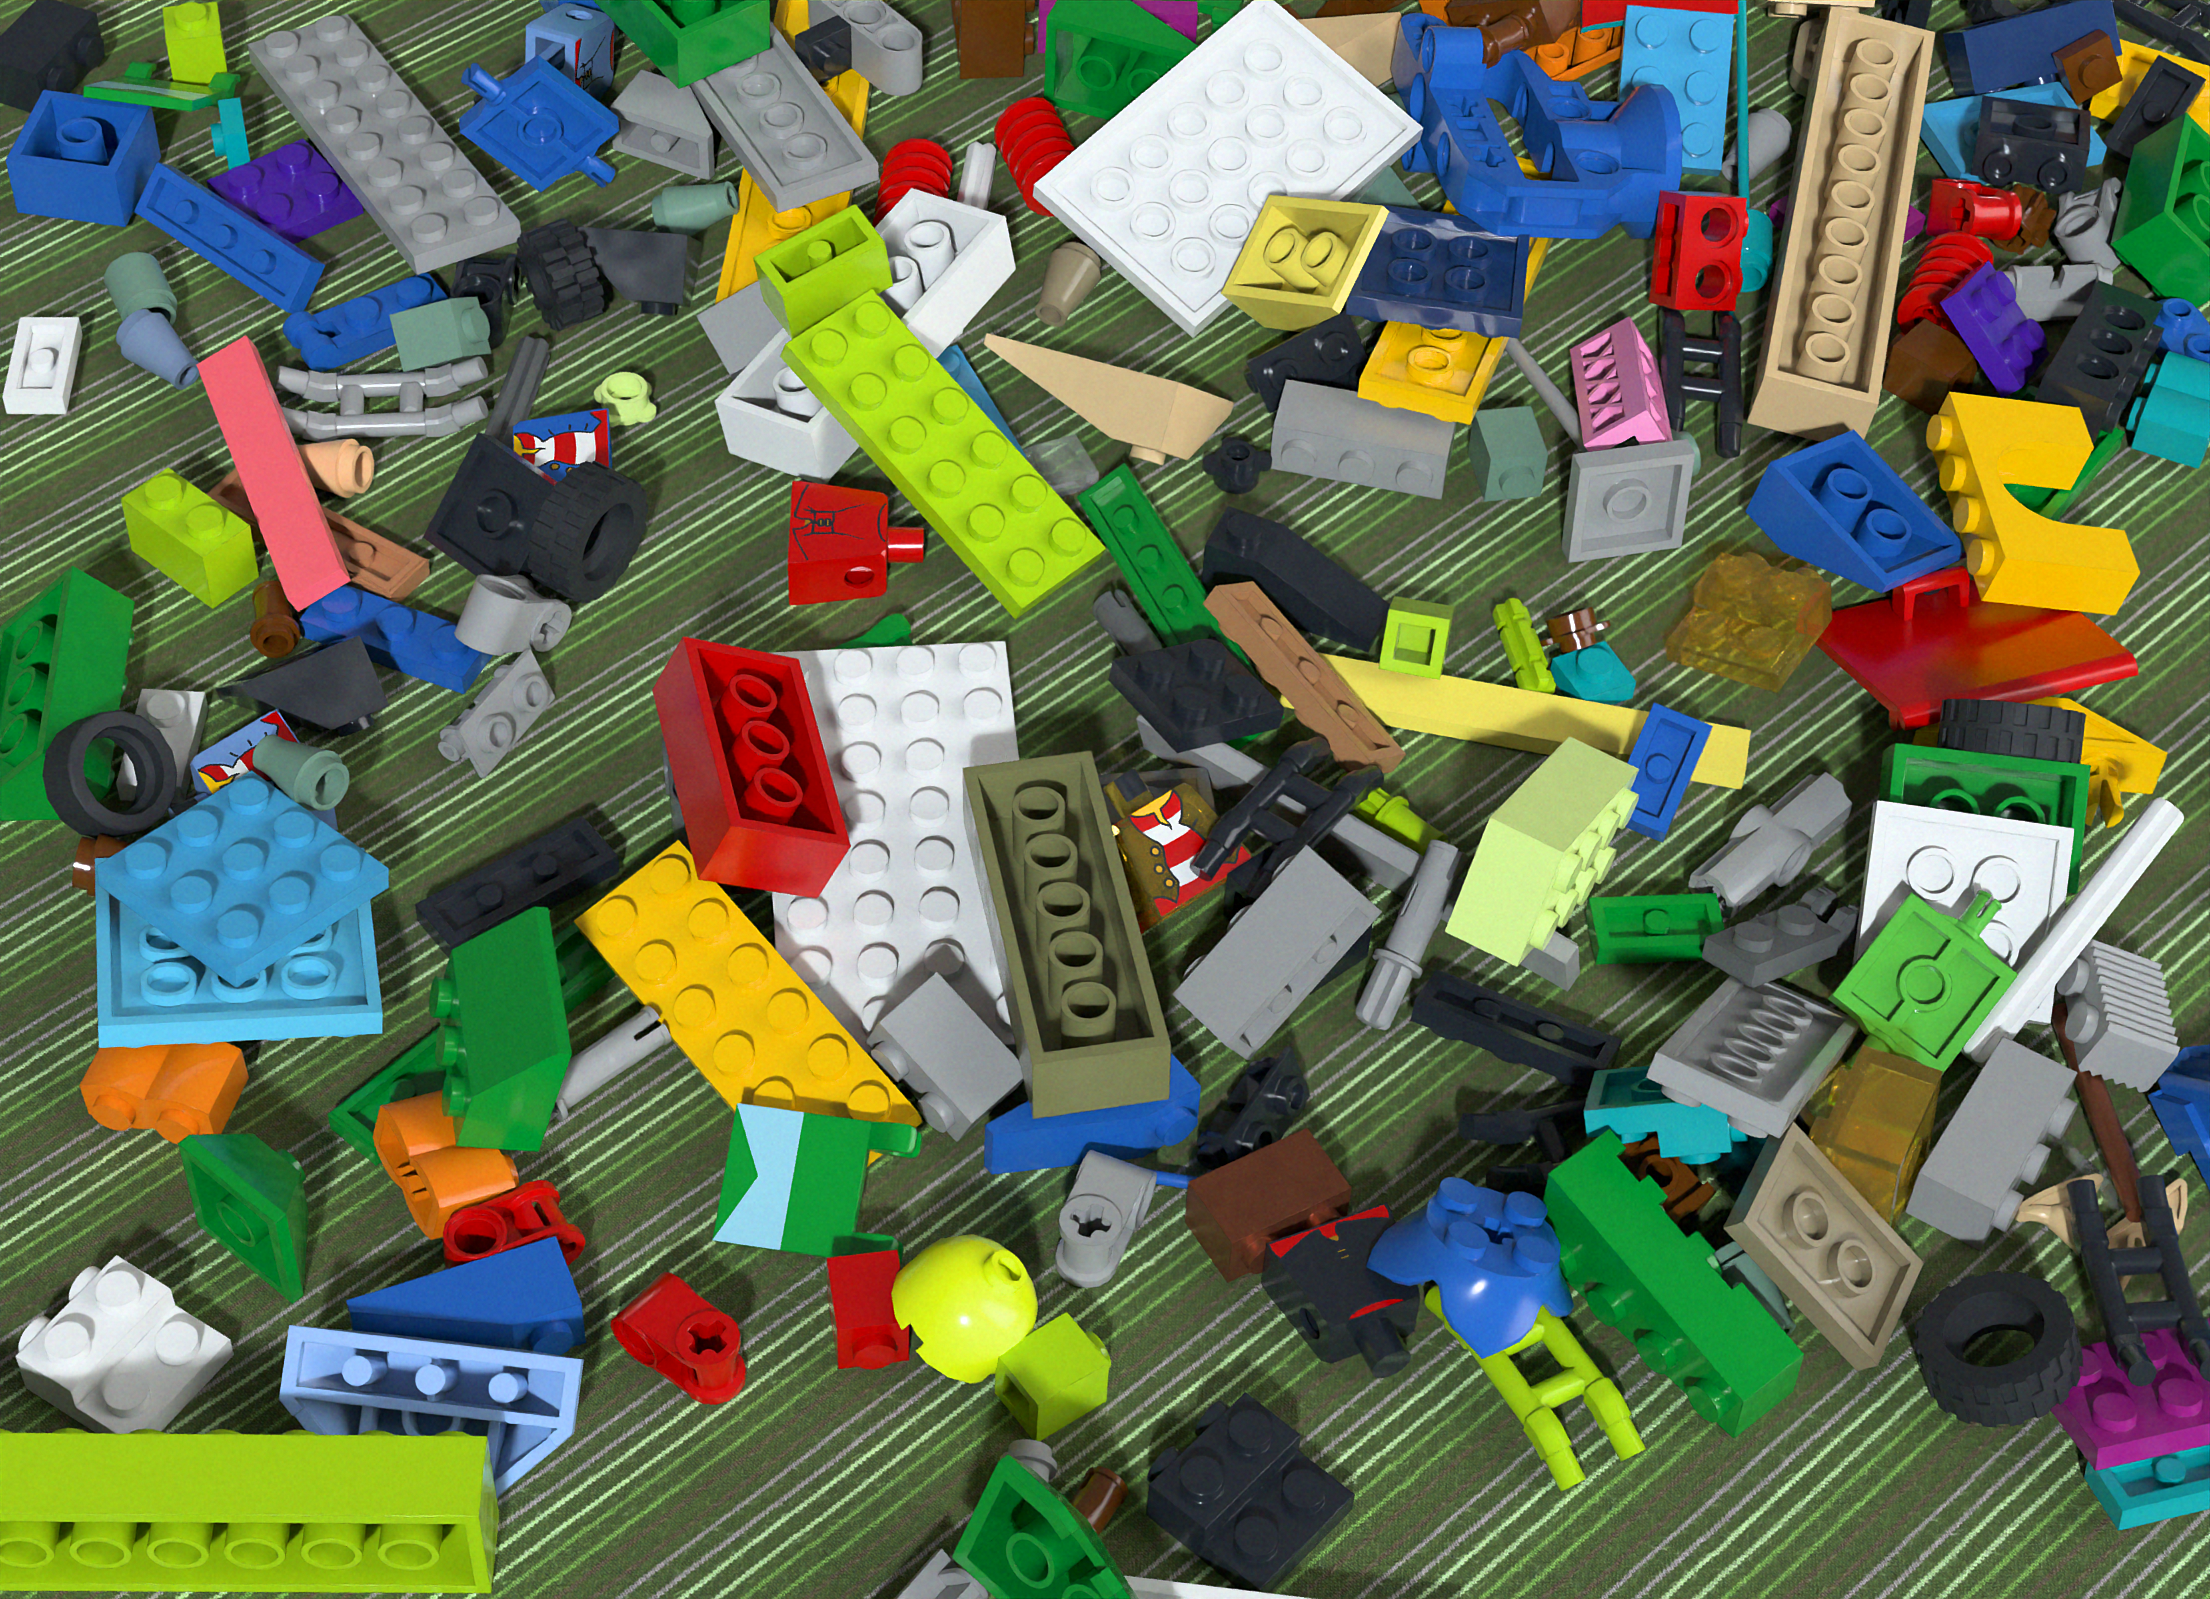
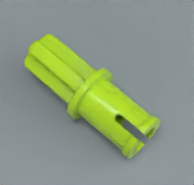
(1397, 821)

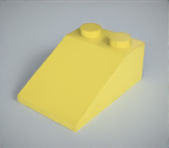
(1302, 260)

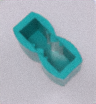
(2177, 411)

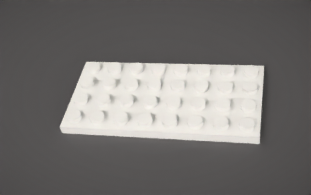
(907, 889)

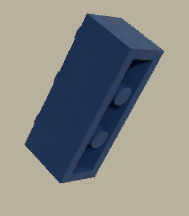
(2023, 44)

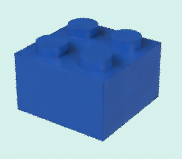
(83, 158)

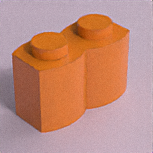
(165, 1087)
(434, 1173)

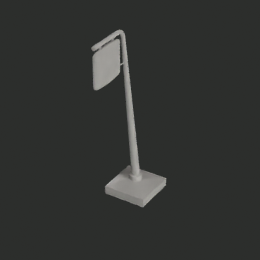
(1618, 496)

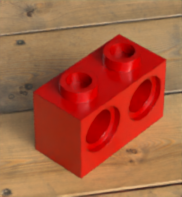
(1684, 250)

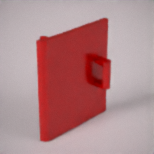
(1957, 647)

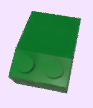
(1106, 54)

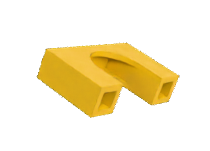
(2007, 546)

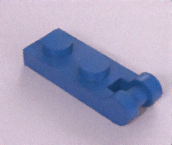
(357, 325)

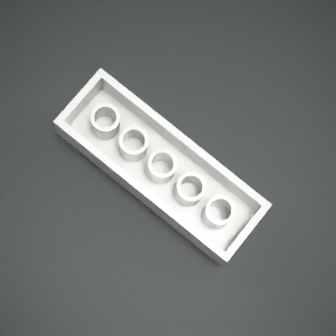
(943, 271)

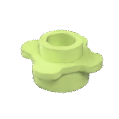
(626, 398)

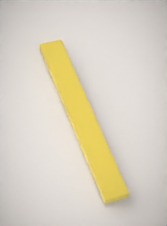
(1518, 717)

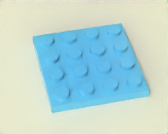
(164, 995)

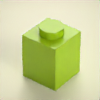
(194, 42)
(1416, 637)
(1053, 1376)

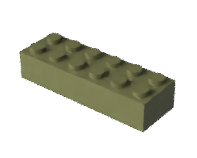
(1065, 936)

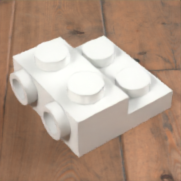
(120, 1352)

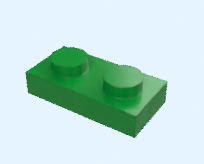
(1652, 927)

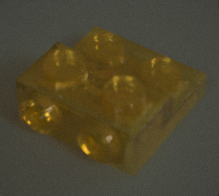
(1752, 621)

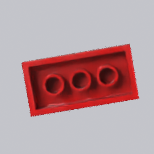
(750, 769)

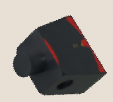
(1335, 1299)

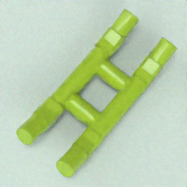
(1534, 1403)

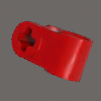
(1973, 210)
(509, 1224)
(683, 1340)

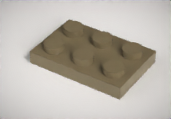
(1824, 1246)

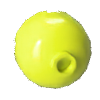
(965, 1304)

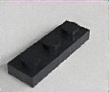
(534, 875)
(1514, 1030)

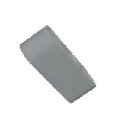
(882, 42)

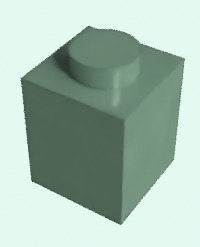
(441, 333)
(1507, 453)

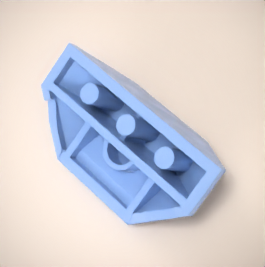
(430, 1386)

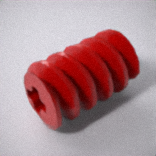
(1031, 144)
(913, 165)
(1940, 269)

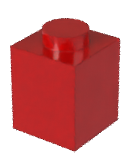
(863, 1310)

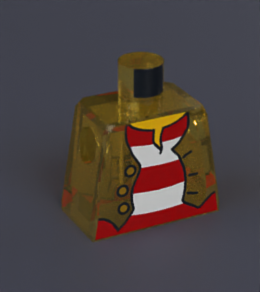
(1158, 845)

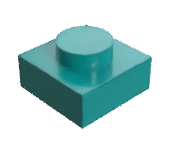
(230, 134)
(1593, 675)

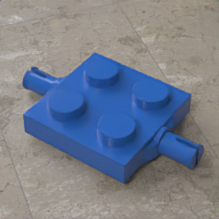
(539, 124)

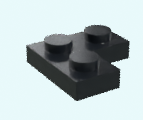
(2159, 99)

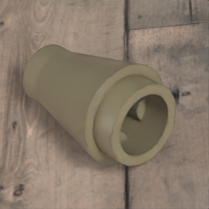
(1068, 280)

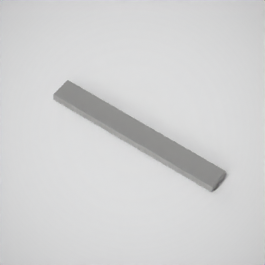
(1348, 842)

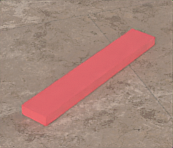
(273, 474)

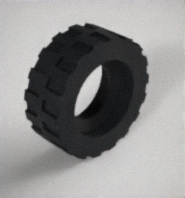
(587, 531)
(2012, 729)
(2006, 1391)

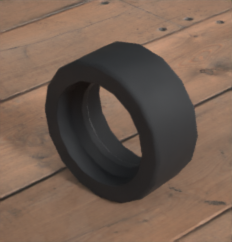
(152, 765)

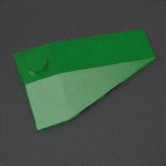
(1035, 1542)

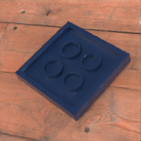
(1442, 275)

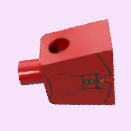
(843, 544)

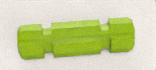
(1523, 647)

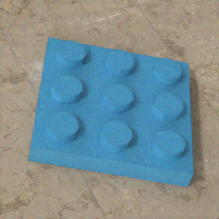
(243, 878)

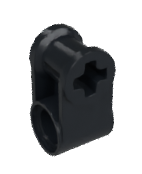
(496, 286)

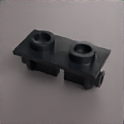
(1308, 357)
(1268, 1103)

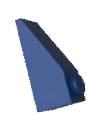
(1124, 1132)
(499, 1301)

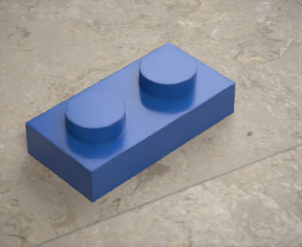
(1666, 762)

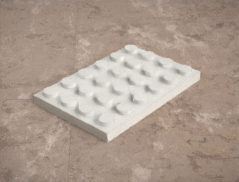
(1196, 155)

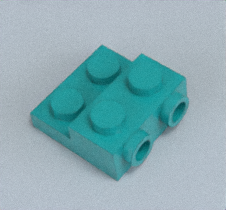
(1635, 1105)

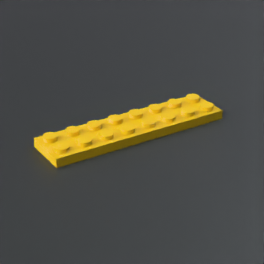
(1445, 368)

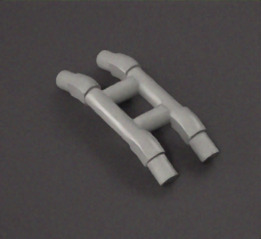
(407, 385)

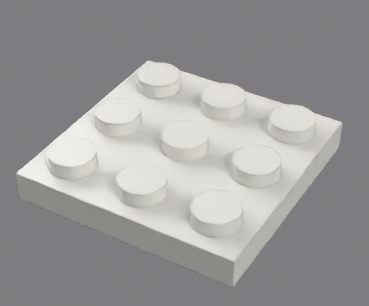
(1954, 855)

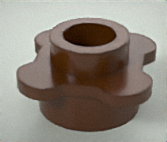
(1573, 629)

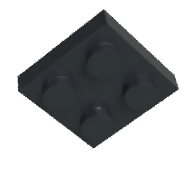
(490, 510)
(1196, 694)

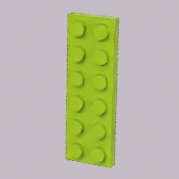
(943, 453)

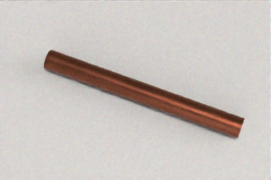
(2104, 1122)

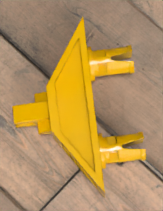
(2115, 755)

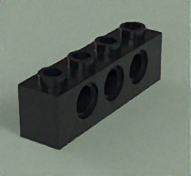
(2103, 357)

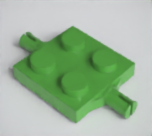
(1925, 982)

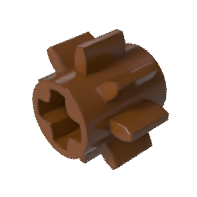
(2034, 223)

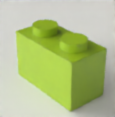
(822, 270)
(190, 537)

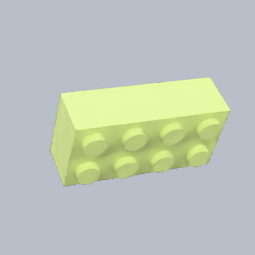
(1544, 851)

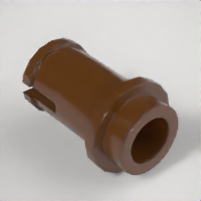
(1502, 38)
(274, 628)
(1099, 1496)

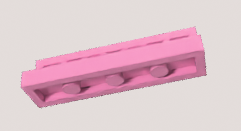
(1630, 381)

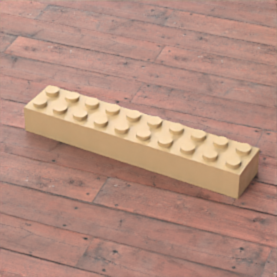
(1843, 229)

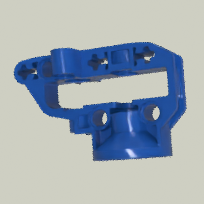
(1603, 153)

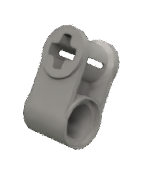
(2088, 224)
(510, 616)
(1101, 1218)

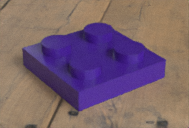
(289, 192)
(1996, 328)

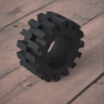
(560, 274)

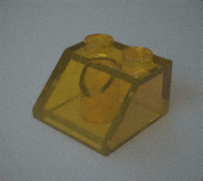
(1880, 1127)

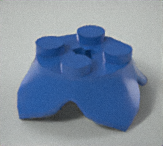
(1488, 1257)

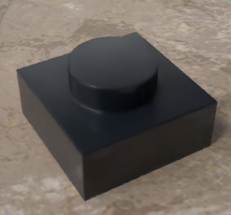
(825, 49)

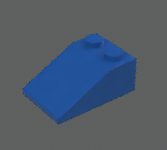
(1851, 515)

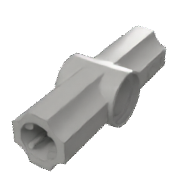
(1772, 843)

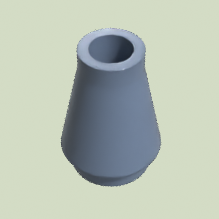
(155, 346)

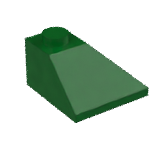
(251, 1204)

